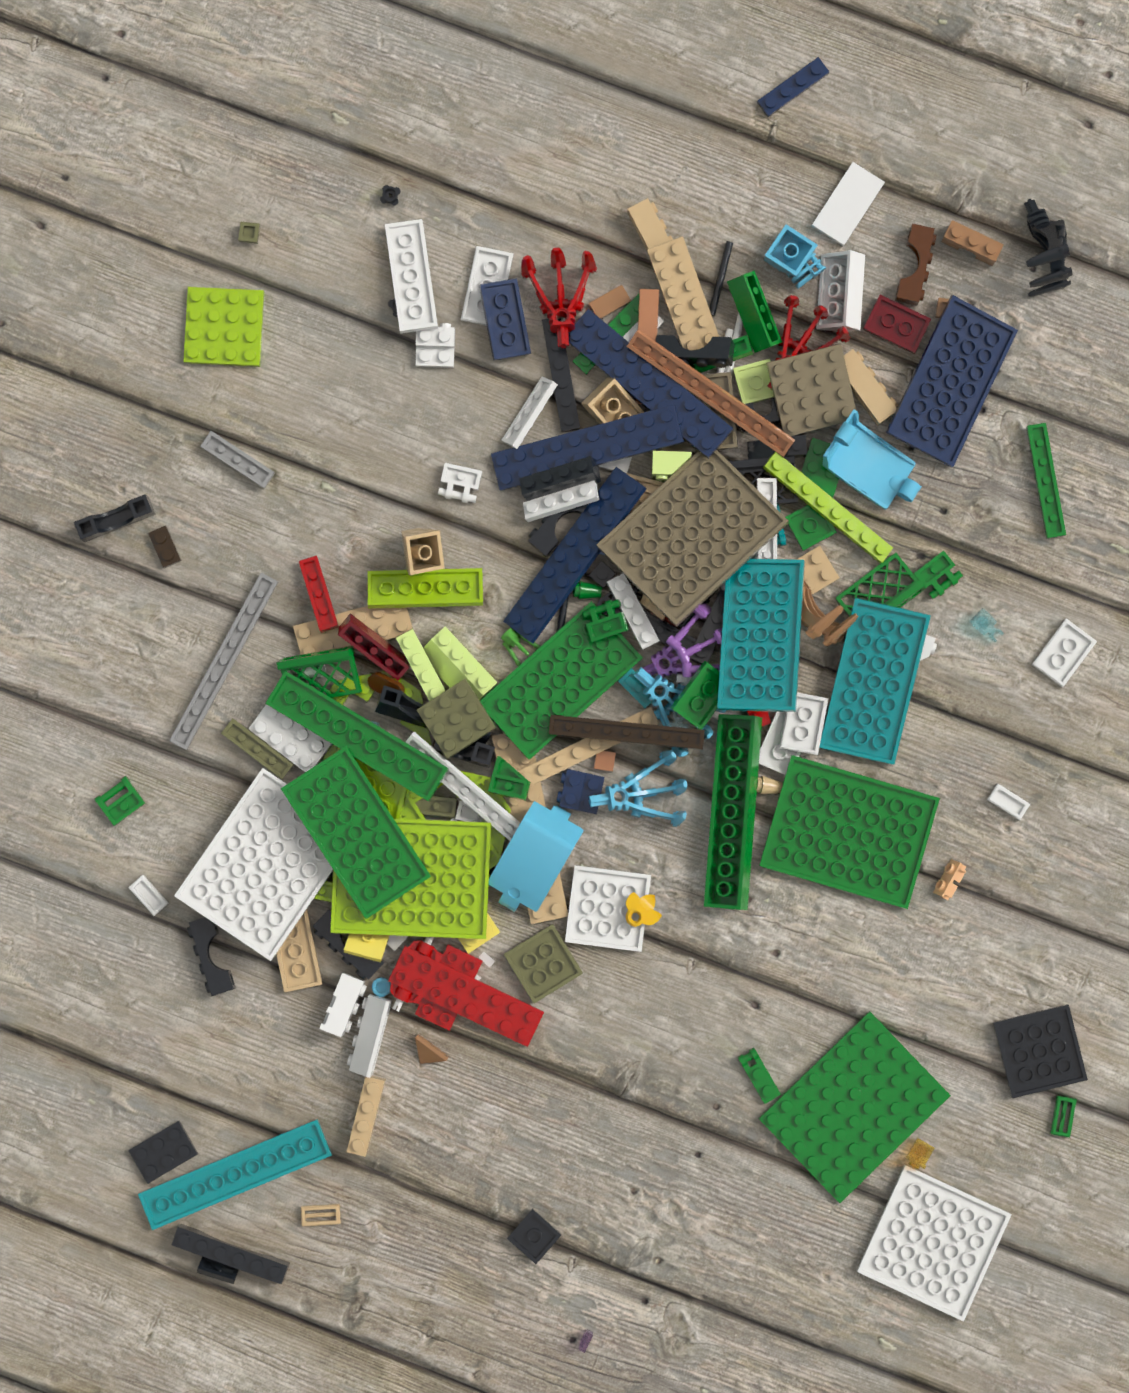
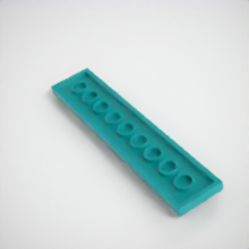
(235, 1174)

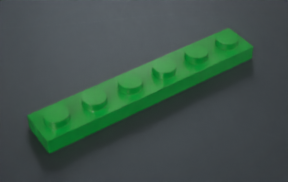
(1046, 480)

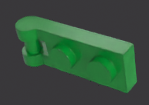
(759, 1076)

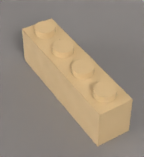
(648, 224)
(868, 390)
(366, 1115)

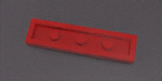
(318, 594)

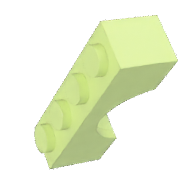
(420, 664)

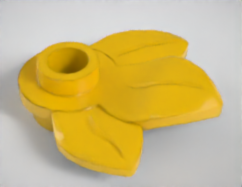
(643, 907)

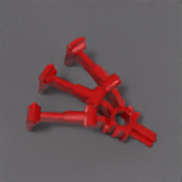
(557, 262)
(800, 346)

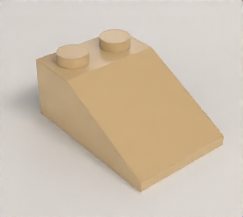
(610, 402)

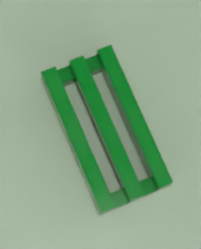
(1055, 1116)

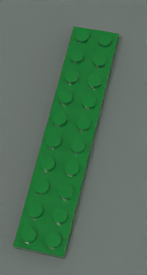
(363, 738)

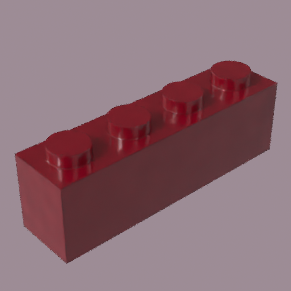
(373, 647)

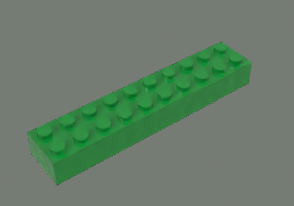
(733, 811)

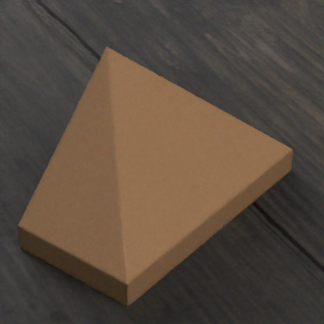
(428, 1052)

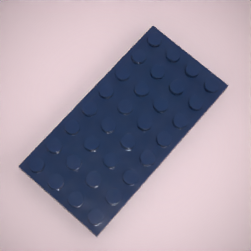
(951, 381)

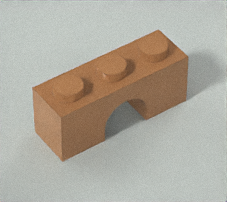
(962, 237)

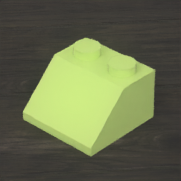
(667, 463)

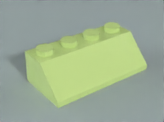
(455, 663)

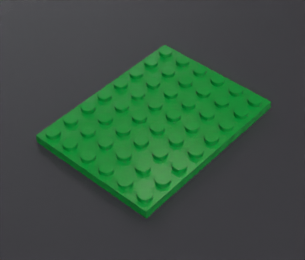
(849, 831)
(854, 1107)

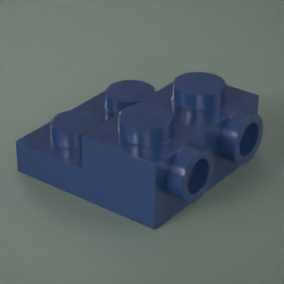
(577, 789)

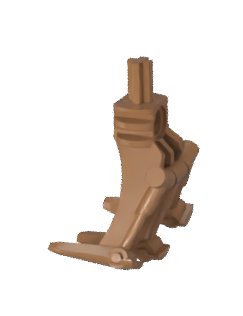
(822, 624)

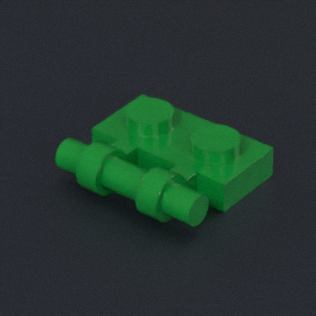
(934, 570)
(606, 626)

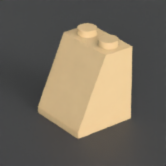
(422, 550)

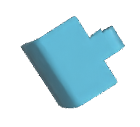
(870, 464)
(534, 857)

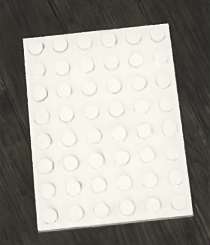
(258, 870)

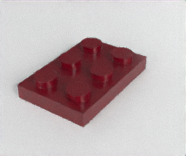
(897, 324)

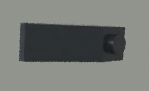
(758, 449)

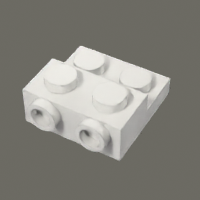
(436, 347)

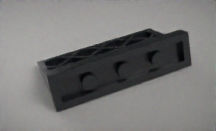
(756, 466)

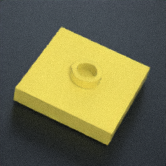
(367, 946)

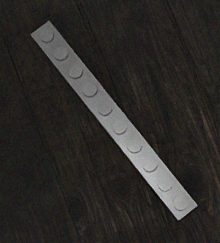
(223, 661)

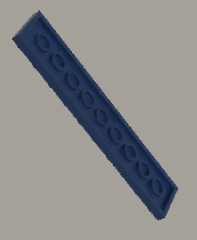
(647, 383)
(602, 442)
(574, 555)

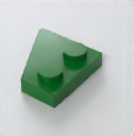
(508, 781)

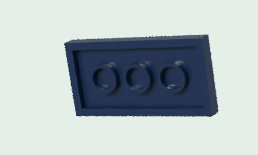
(505, 319)

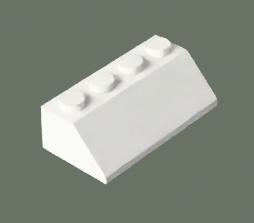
(841, 290)
(370, 1035)

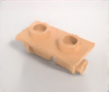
(953, 871)

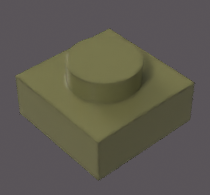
(249, 232)

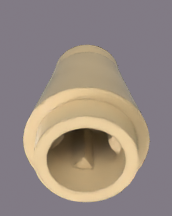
(768, 786)

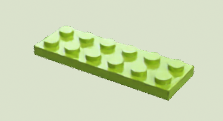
(425, 589)

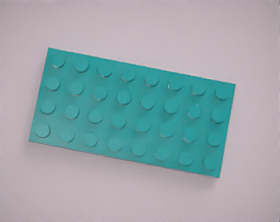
(761, 636)
(874, 681)

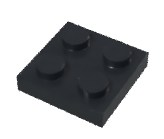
(534, 1236)

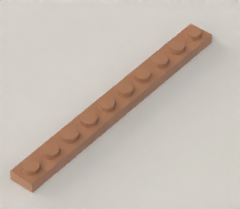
(710, 393)

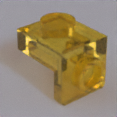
(919, 1154)

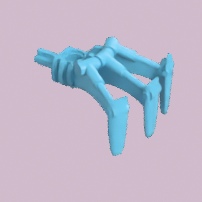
(662, 712)
(678, 787)

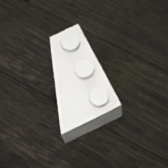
(343, 1005)

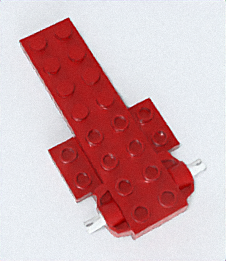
(447, 987)

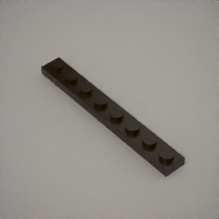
(626, 732)

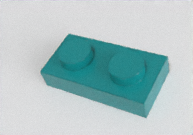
(635, 688)

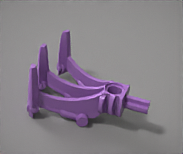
(683, 654)

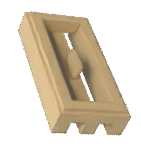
(324, 1214)

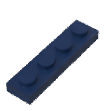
(793, 87)

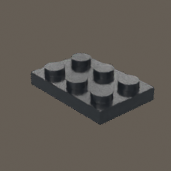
(163, 1152)

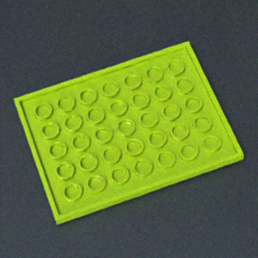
(445, 904)

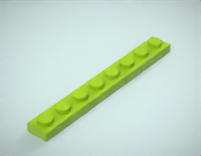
(828, 507)

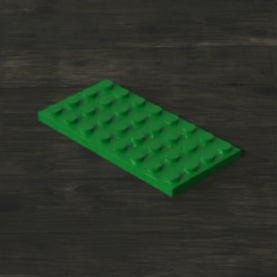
(557, 680)
(355, 832)

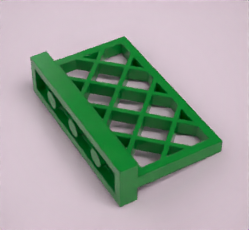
(899, 600)
(320, 658)

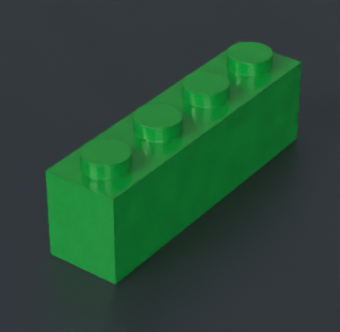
(754, 311)

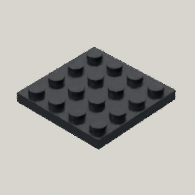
(1040, 1051)

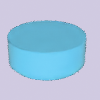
(381, 987)

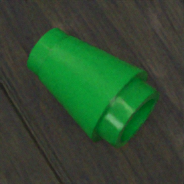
(586, 590)

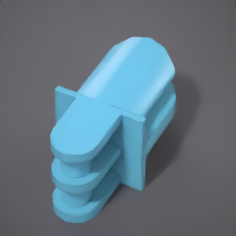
(808, 270)

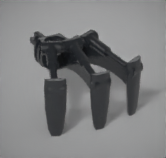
(1053, 239)

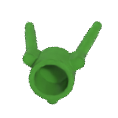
(512, 639)

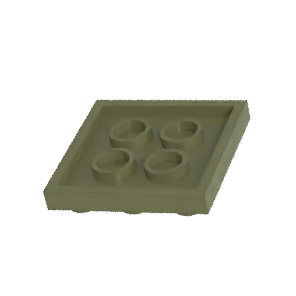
(456, 718)
(543, 963)

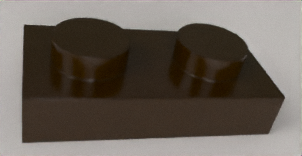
(164, 546)

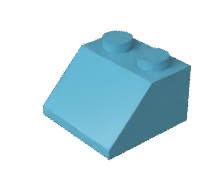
(790, 251)

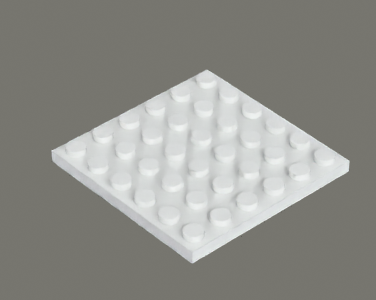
(934, 1242)

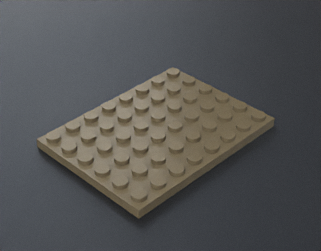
(692, 534)

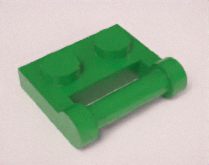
(124, 805)

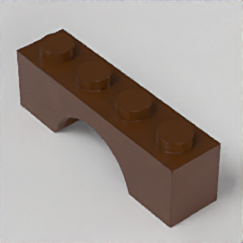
(920, 242)

